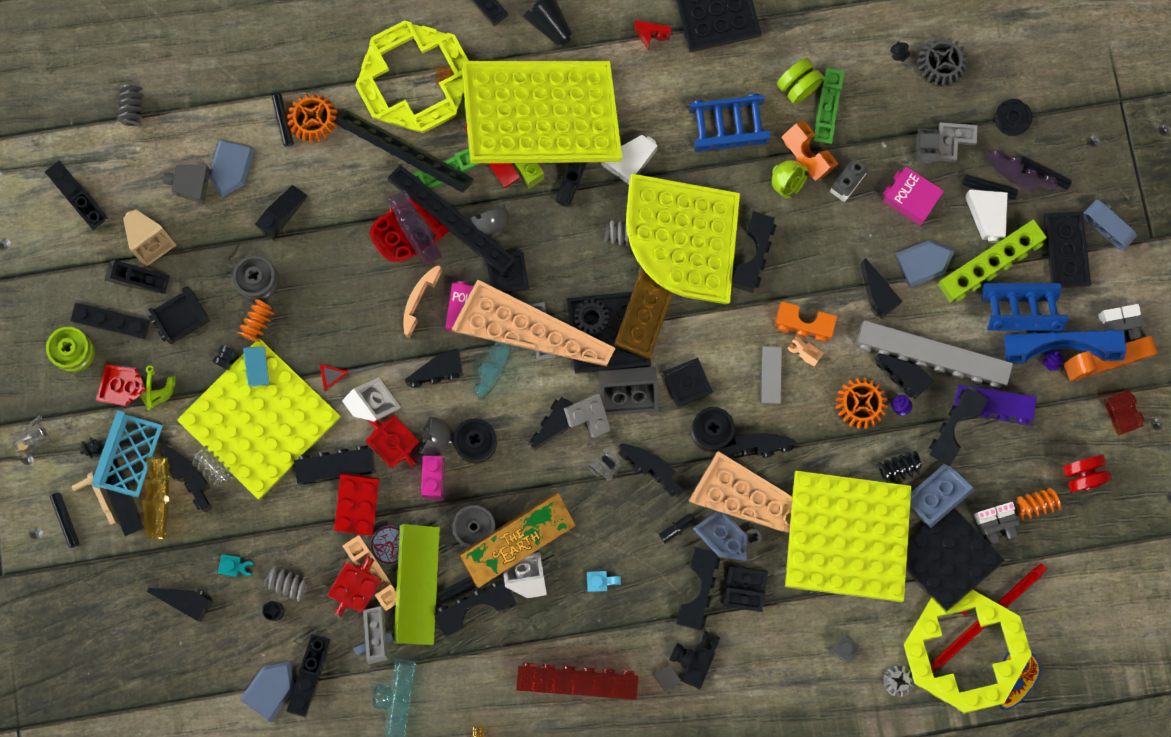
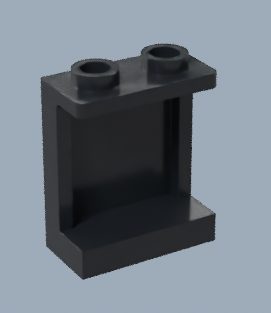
(179, 316)

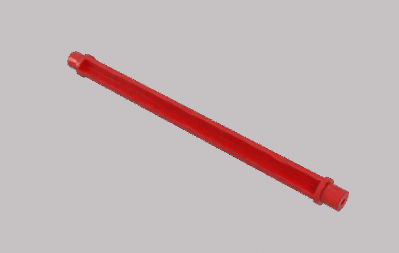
(975, 629)

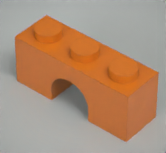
(798, 141)
(789, 320)

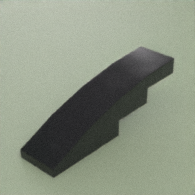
(124, 505)

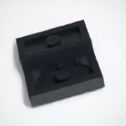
(745, 588)

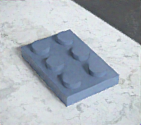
(939, 495)

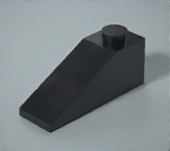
(280, 212)
(136, 277)
(880, 294)
(189, 602)

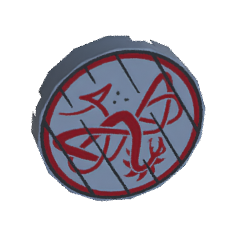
(386, 545)

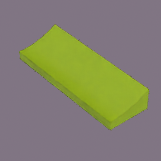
(416, 585)

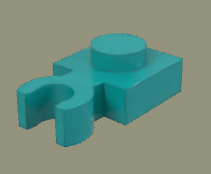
(232, 566)

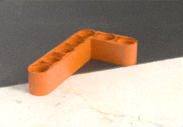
(1086, 364)

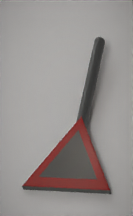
(332, 375)

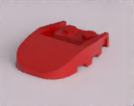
(391, 240)

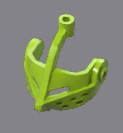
(149, 397)

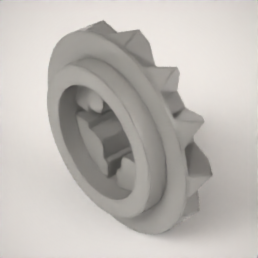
(891, 686)

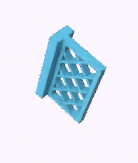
(110, 449)

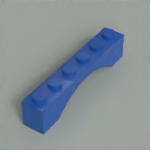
(1103, 344)

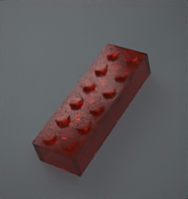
(577, 682)

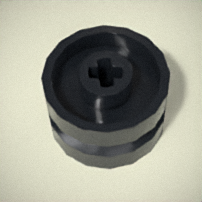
(718, 419)
(471, 430)

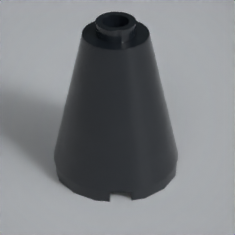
(550, 21)

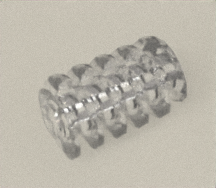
(211, 468)

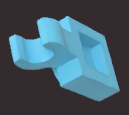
(598, 581)

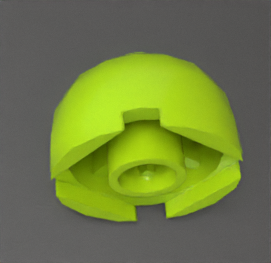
(788, 177)

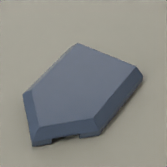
(230, 167)
(924, 262)
(723, 536)
(270, 690)

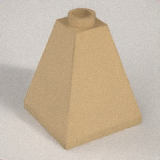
(146, 237)

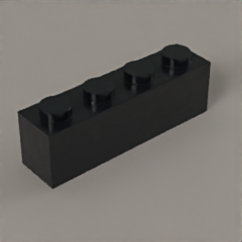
(330, 466)

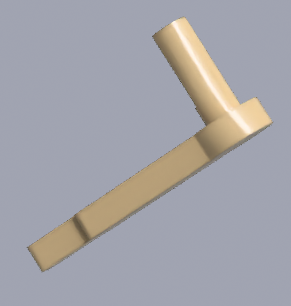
(101, 495)

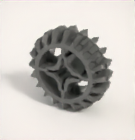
(931, 51)

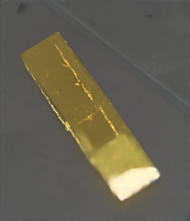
(157, 497)

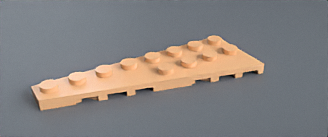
(507, 320)
(742, 494)

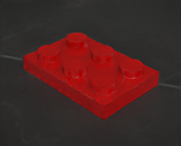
(356, 504)

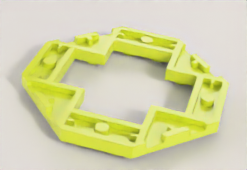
(401, 114)
(945, 686)

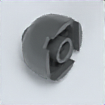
(491, 220)
(436, 437)

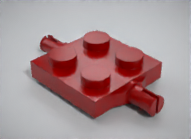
(392, 441)
(354, 586)

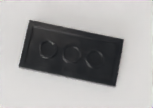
(1067, 249)

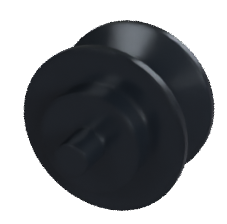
(900, 51)
(91, 447)

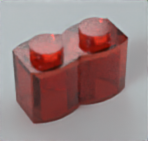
(1124, 412)

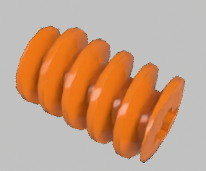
(257, 321)
(1036, 502)

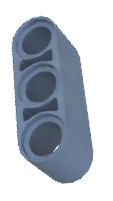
(1109, 225)

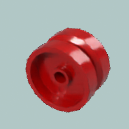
(1087, 474)

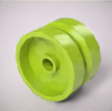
(800, 81)
(72, 360)

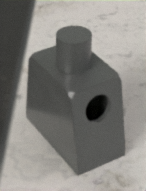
(189, 181)

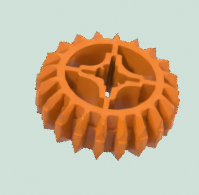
(305, 130)
(867, 409)

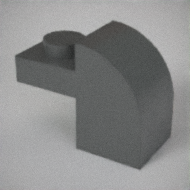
(928, 146)

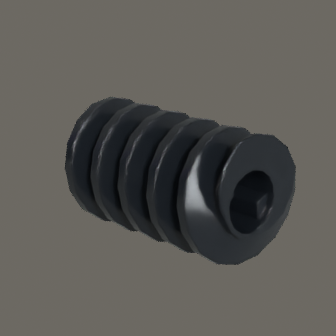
(903, 465)

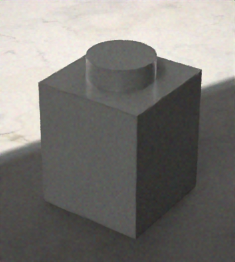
(844, 648)

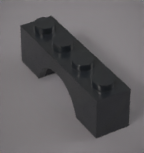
(759, 230)
(970, 404)
(692, 614)
(452, 618)

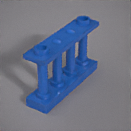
(740, 138)
(1024, 292)

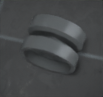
(250, 268)
(468, 516)

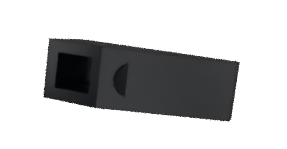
(443, 366)
(908, 375)
(552, 425)

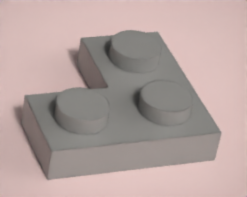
(952, 135)
(590, 411)

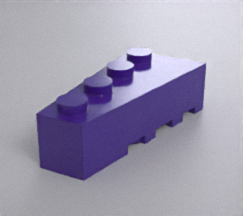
(1006, 406)

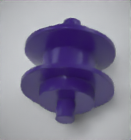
(1053, 360)
(901, 405)

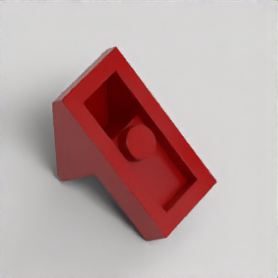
(647, 30)

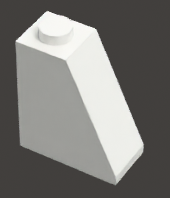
(634, 158)
(989, 213)

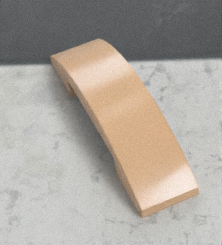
(430, 279)
(358, 553)

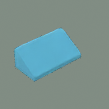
(256, 366)

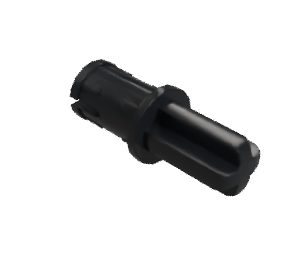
(677, 527)

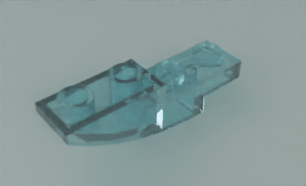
(492, 370)

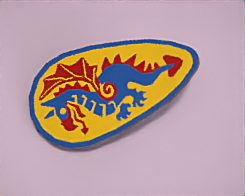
(1024, 684)

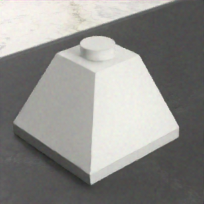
(371, 401)
(526, 577)

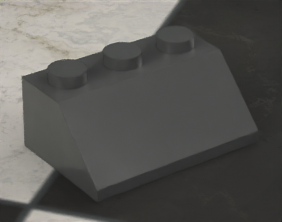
(629, 390)

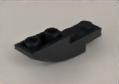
(76, 195)
(763, 443)
(645, 461)
(184, 470)
(309, 675)

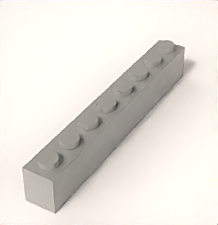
(934, 354)

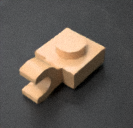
(807, 351)

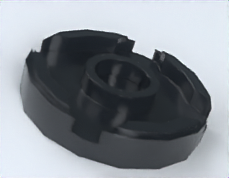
(1013, 117)

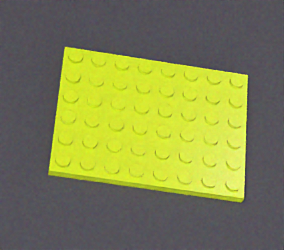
(540, 112)

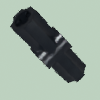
(568, 188)

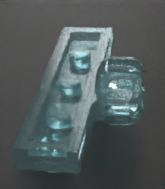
(396, 698)

